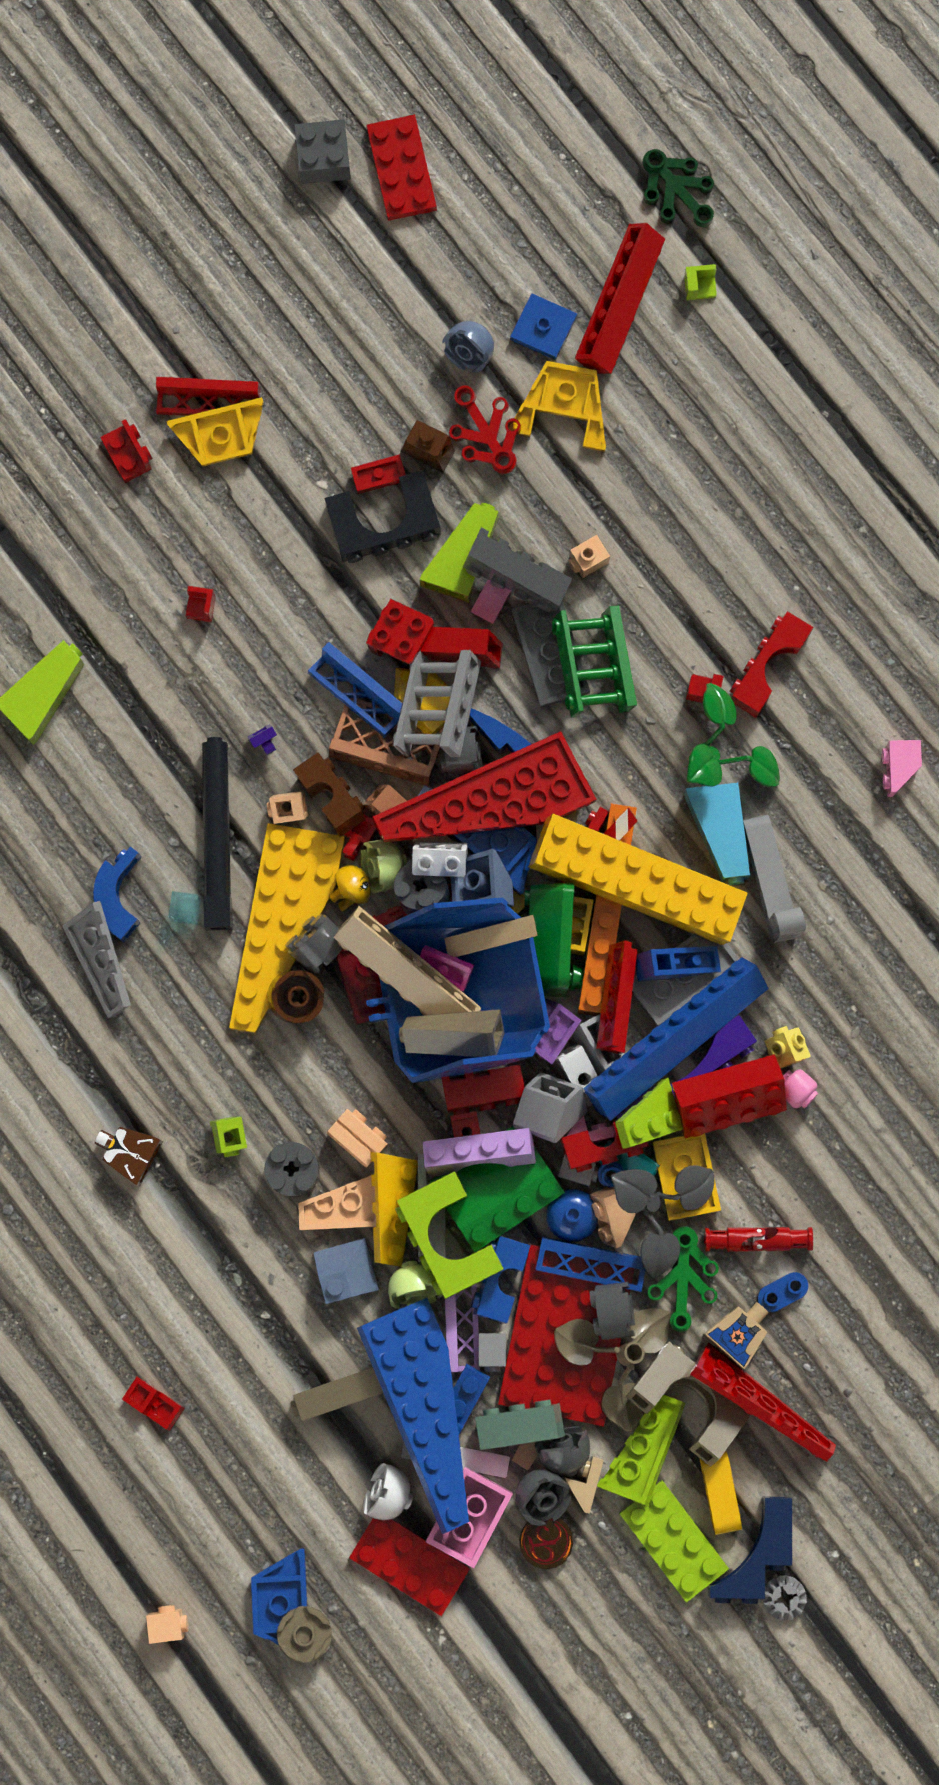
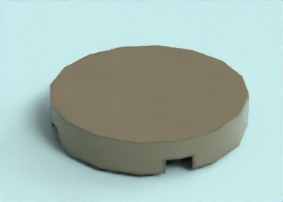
(304, 1634)

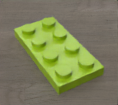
(675, 1542)

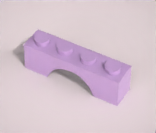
(502, 1147)

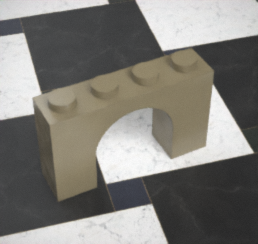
(672, 1369)

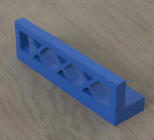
(363, 682)
(592, 1253)

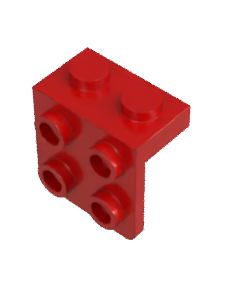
(399, 632)

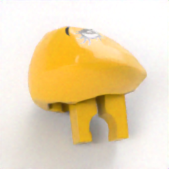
(352, 887)

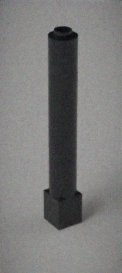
(216, 835)

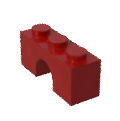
(582, 1152)

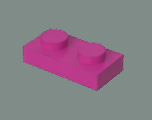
(452, 968)

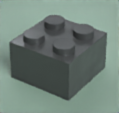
(322, 151)

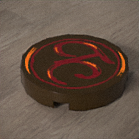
(546, 1544)

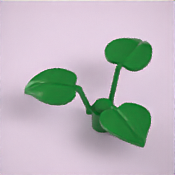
(704, 759)

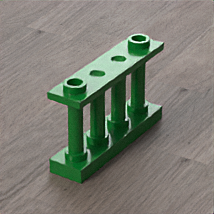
(614, 646)

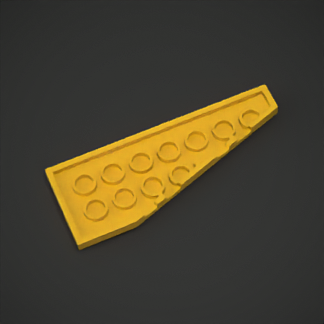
(290, 888)

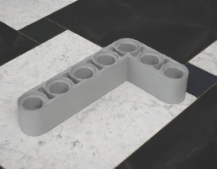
(781, 918)

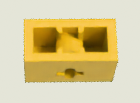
(580, 924)

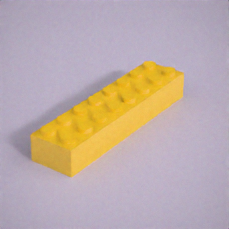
(638, 879)

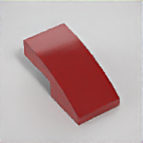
(153, 1403)

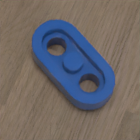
(783, 1291)

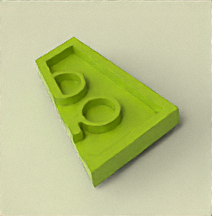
(651, 1117)

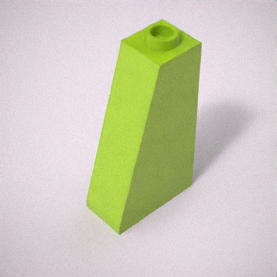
(446, 570)
(41, 690)

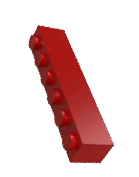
(620, 298)

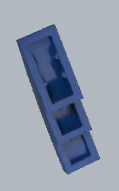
(497, 733)

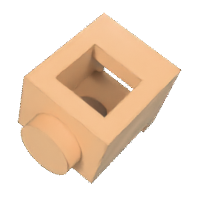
(298, 803)

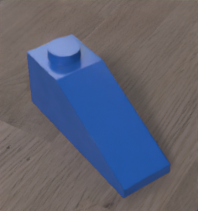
(677, 963)

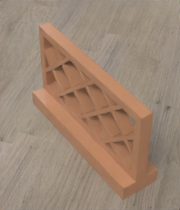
(376, 759)

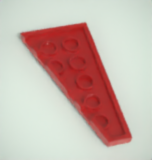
(738, 1386)

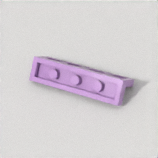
(451, 1331)

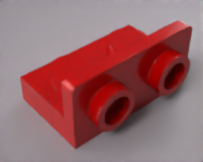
(126, 451)

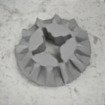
(790, 1586)

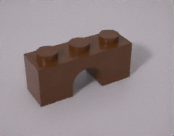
(316, 777)

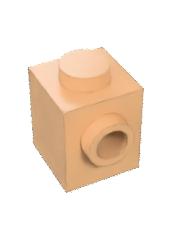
(588, 557)
(166, 1624)

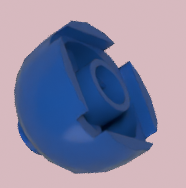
(571, 1216)

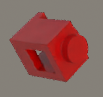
(465, 1120)

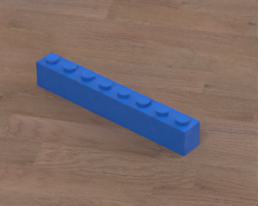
(675, 1038)

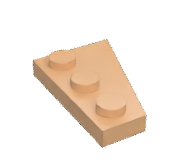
(340, 1208)

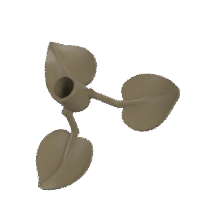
(578, 1340)

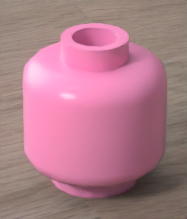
(799, 1088)

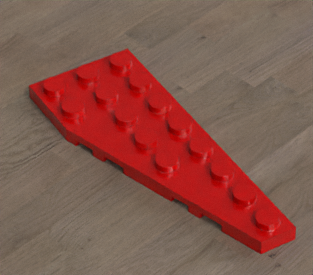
(500, 795)

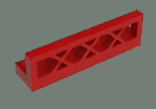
(202, 388)
(617, 997)

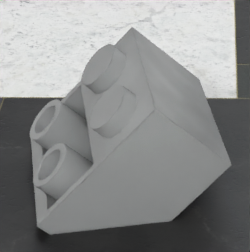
(550, 1107)

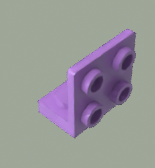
(561, 1028)

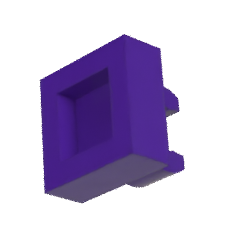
(262, 737)

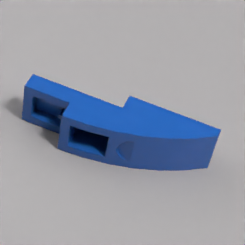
(467, 1392)

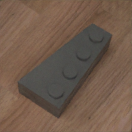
(516, 572)

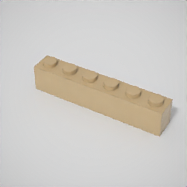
(401, 966)

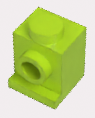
(235, 1128)

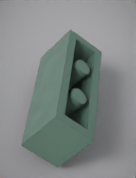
(519, 1425)

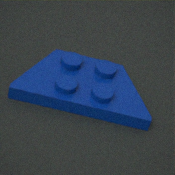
(511, 845)
(277, 1592)

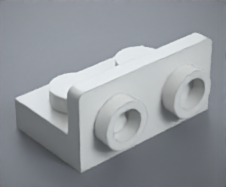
(439, 859)

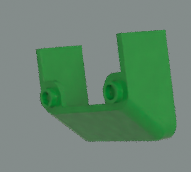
(553, 916)

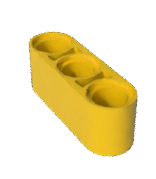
(721, 1496)

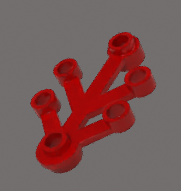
(488, 433)

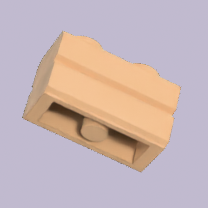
(357, 1137)

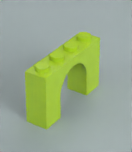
(449, 1274)

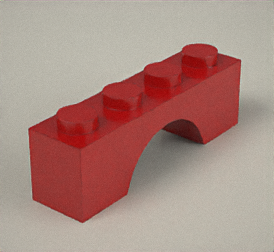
(788, 638)

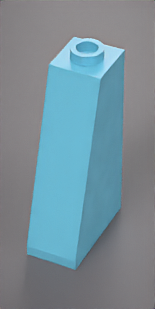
(721, 825)

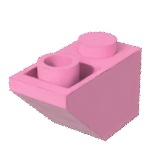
(901, 762)

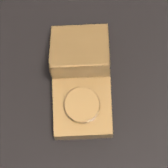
(586, 1490)

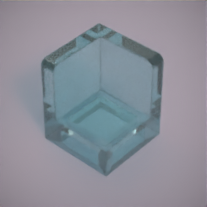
(184, 908)

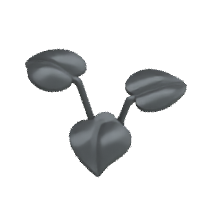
(636, 1192)

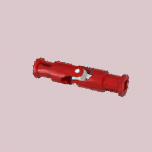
(777, 1239)

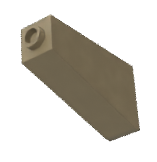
(454, 1033)
(336, 1394)

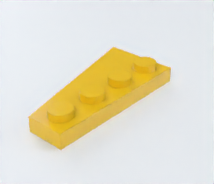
(393, 1180)

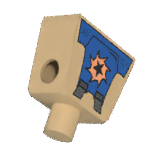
(739, 1334)

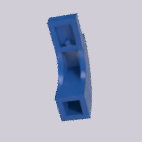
(106, 891)

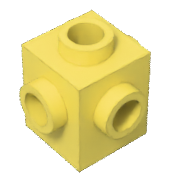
(787, 1046)

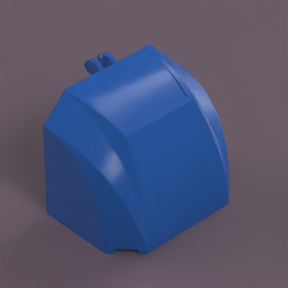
(501, 980)

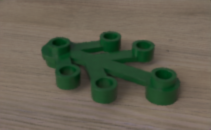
(676, 185)

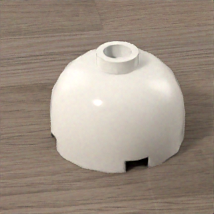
(389, 1493)

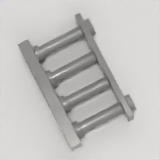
(455, 716)

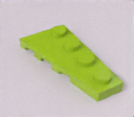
(642, 1458)

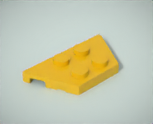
(220, 432)

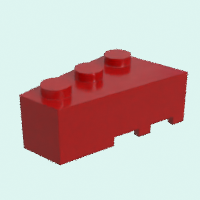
(483, 1089)

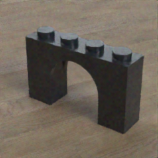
(357, 541)

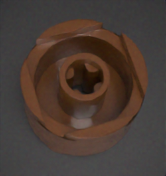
(310, 997)

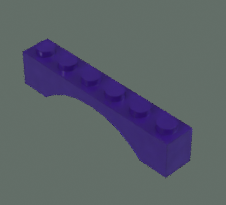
(726, 1044)

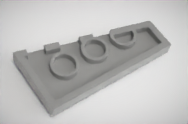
(97, 955)

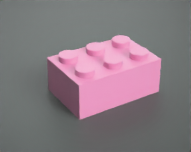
(485, 1507)

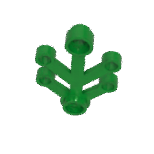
(683, 1274)

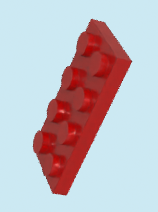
(401, 167)
(409, 1564)

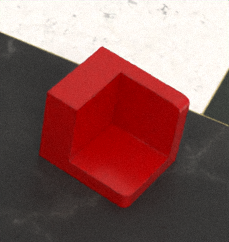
(200, 603)
(698, 686)

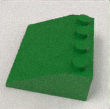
(500, 1197)

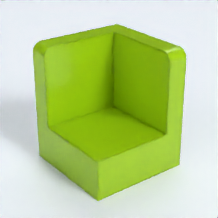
(700, 282)

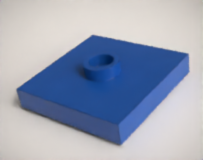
(543, 326)

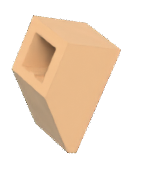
(612, 1220)

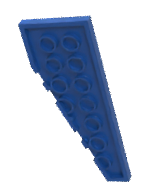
(418, 1385)

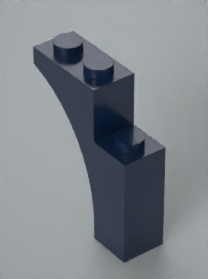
(770, 1548)

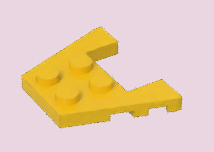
(567, 393)

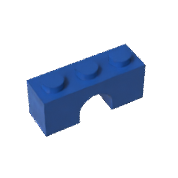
(491, 1301)

